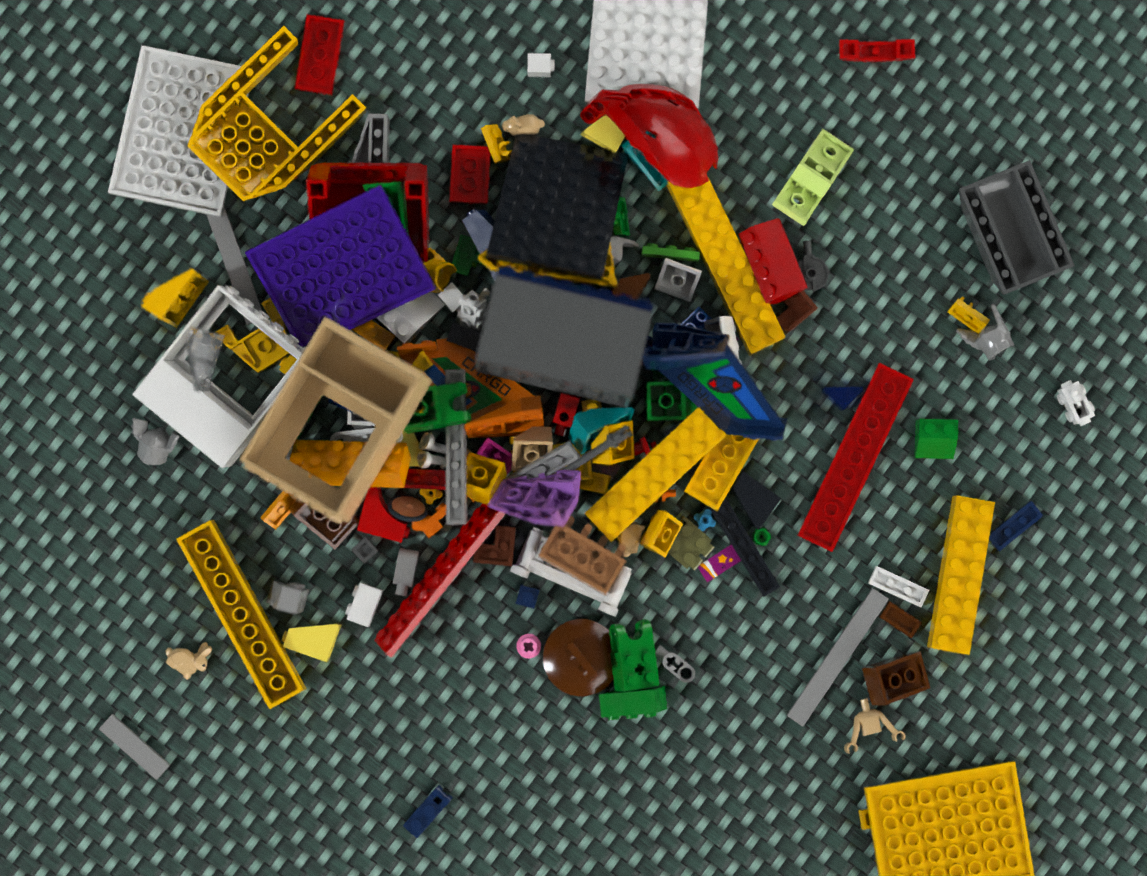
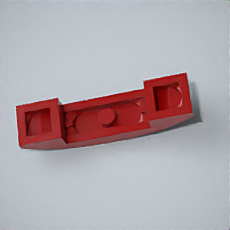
(877, 51)

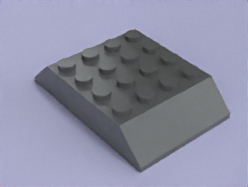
(1014, 228)

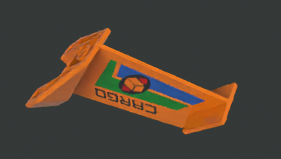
(495, 403)

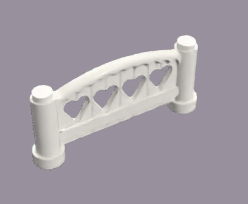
(529, 562)

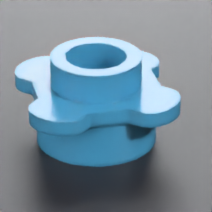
(703, 525)

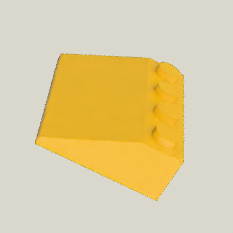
(176, 297)

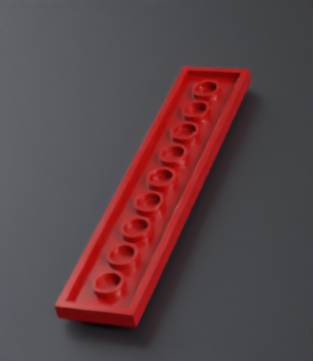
(855, 457)
(437, 579)

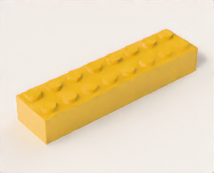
(655, 474)
(961, 574)

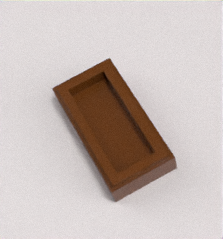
(900, 619)

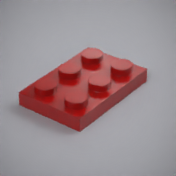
(470, 174)

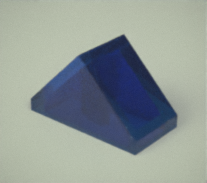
(841, 396)

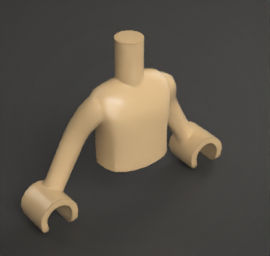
(869, 723)

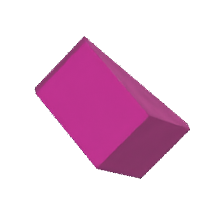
(494, 451)

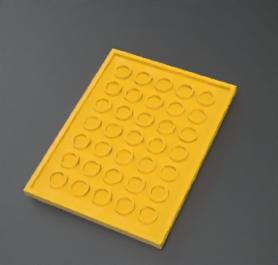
(951, 824)

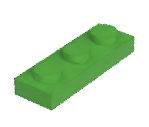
(670, 252)

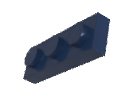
(1014, 526)

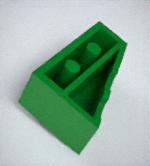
(633, 703)

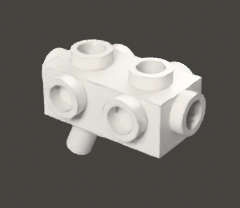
(473, 309)
(1073, 397)

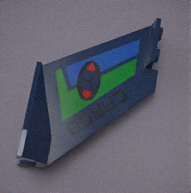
(713, 379)

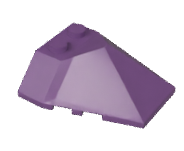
(539, 499)

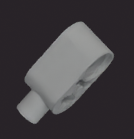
(405, 570)
(662, 654)

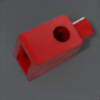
(568, 404)

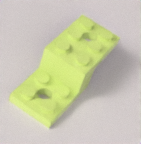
(813, 177)

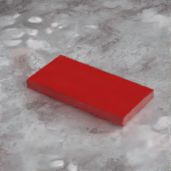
(319, 54)

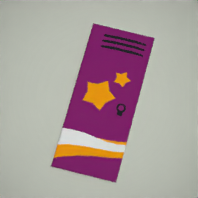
(719, 563)

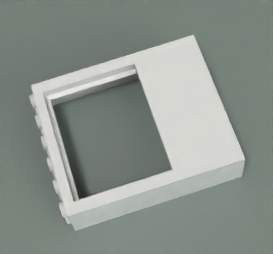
(211, 417)

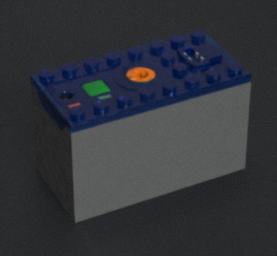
(563, 336)

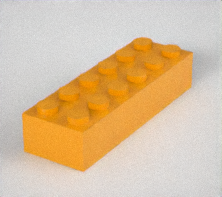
(334, 459)

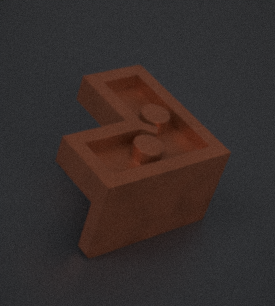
(799, 308)
(501, 552)

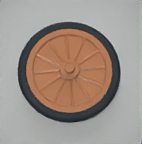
(408, 508)

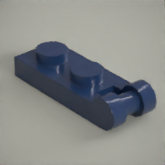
(427, 812)

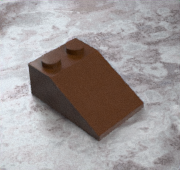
(327, 529)
(896, 678)

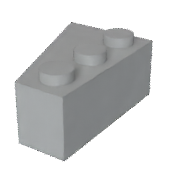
(374, 140)
(288, 597)

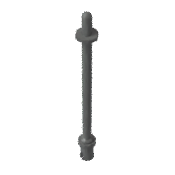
(611, 441)

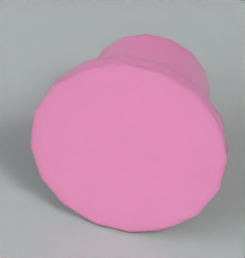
(528, 646)

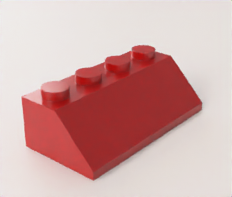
(772, 261)

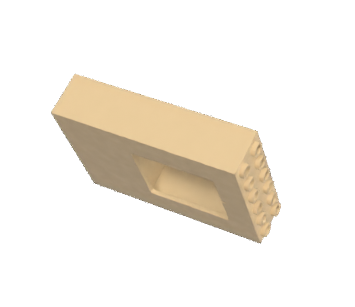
(356, 378)

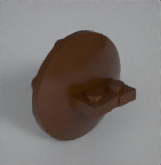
(579, 657)

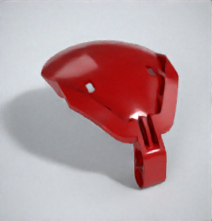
(683, 139)

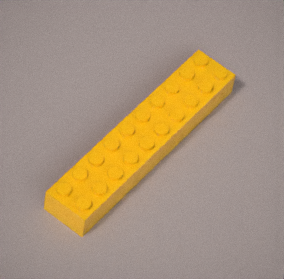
(727, 265)
(241, 613)

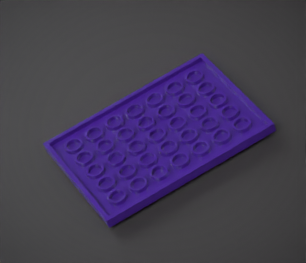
(341, 266)

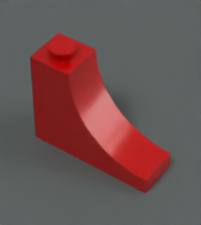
(379, 521)

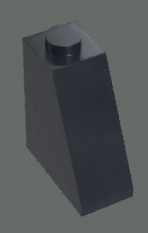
(754, 498)

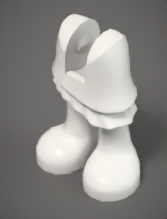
(425, 458)

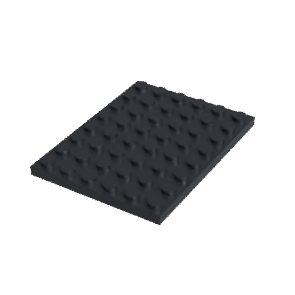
(558, 206)

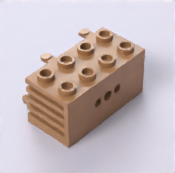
(582, 557)

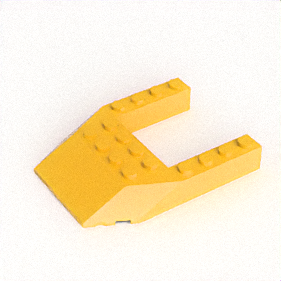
(245, 144)

